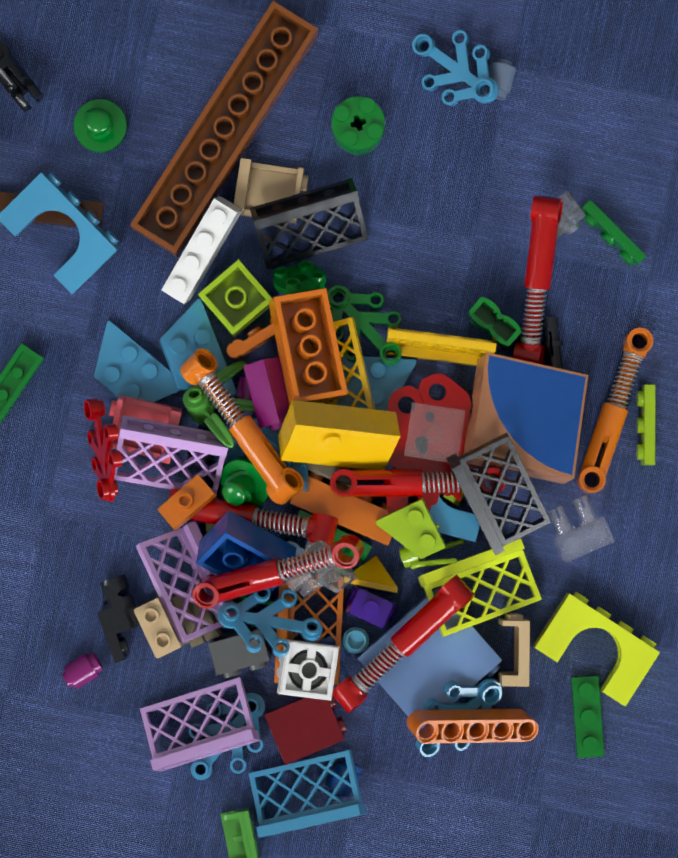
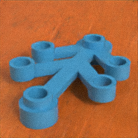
(459, 71)
(266, 621)
(480, 699)
(238, 722)

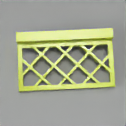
(479, 563)

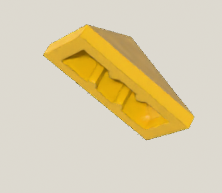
(374, 575)

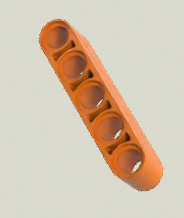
(461, 721)

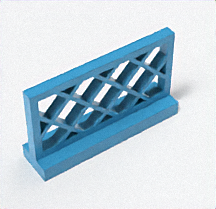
(311, 817)

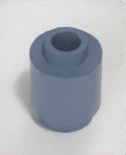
(503, 74)

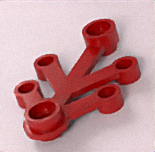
(105, 460)

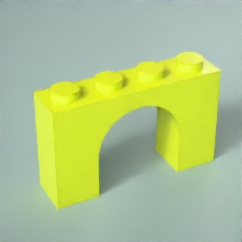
(634, 654)

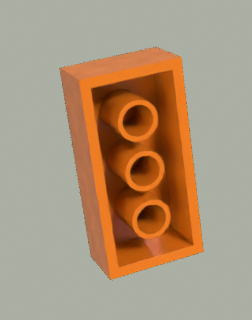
(308, 347)

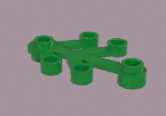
(363, 319)

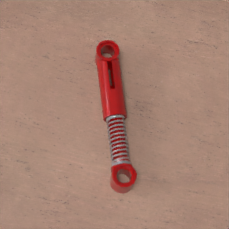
(545, 218)
(401, 482)
(314, 528)
(275, 572)
(405, 642)

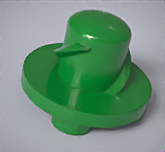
(100, 126)
(299, 278)
(243, 483)

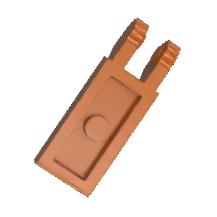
(255, 339)

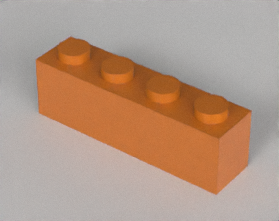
(351, 512)

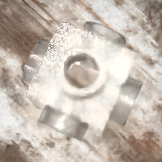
(570, 215)

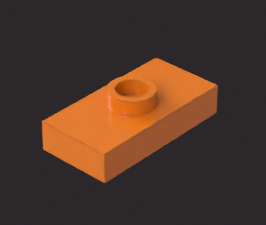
(186, 502)

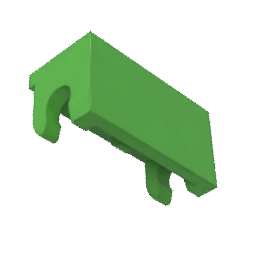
(239, 833)

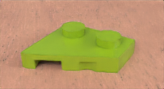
(413, 529)

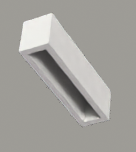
(202, 249)

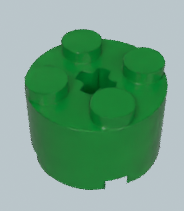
(365, 112)

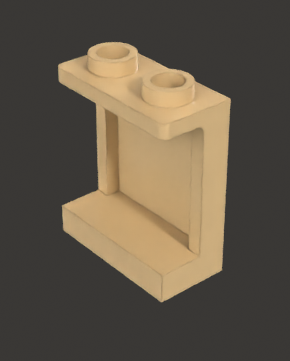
(266, 183)
(157, 628)
(520, 675)

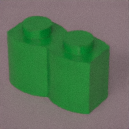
(499, 327)

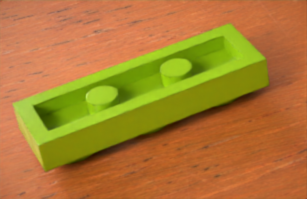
(646, 425)

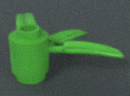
(203, 411)

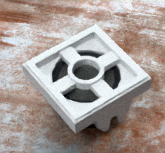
(307, 669)

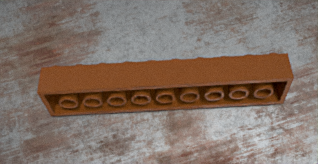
(225, 129)

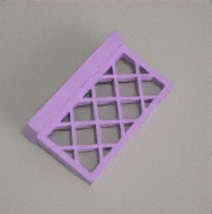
(151, 433)
(189, 538)
(199, 748)

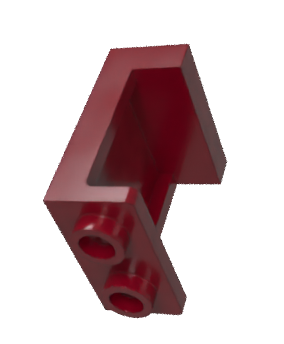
(305, 727)

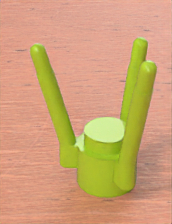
(411, 560)

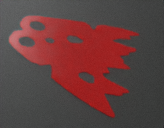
(455, 398)

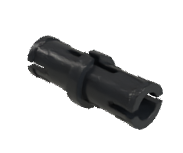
(553, 342)

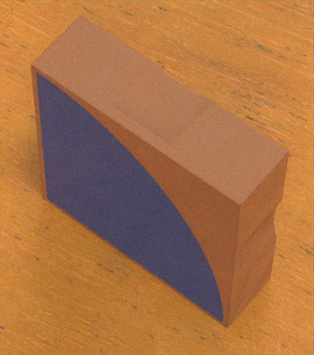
(537, 409)

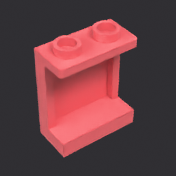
(145, 410)

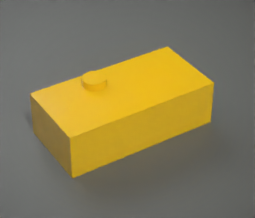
(338, 435)

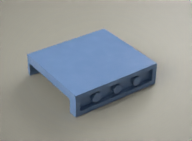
(423, 675)

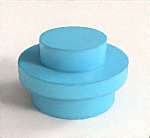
(355, 640)

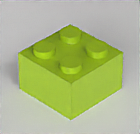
(236, 298)

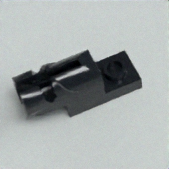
(16, 80)
(118, 615)

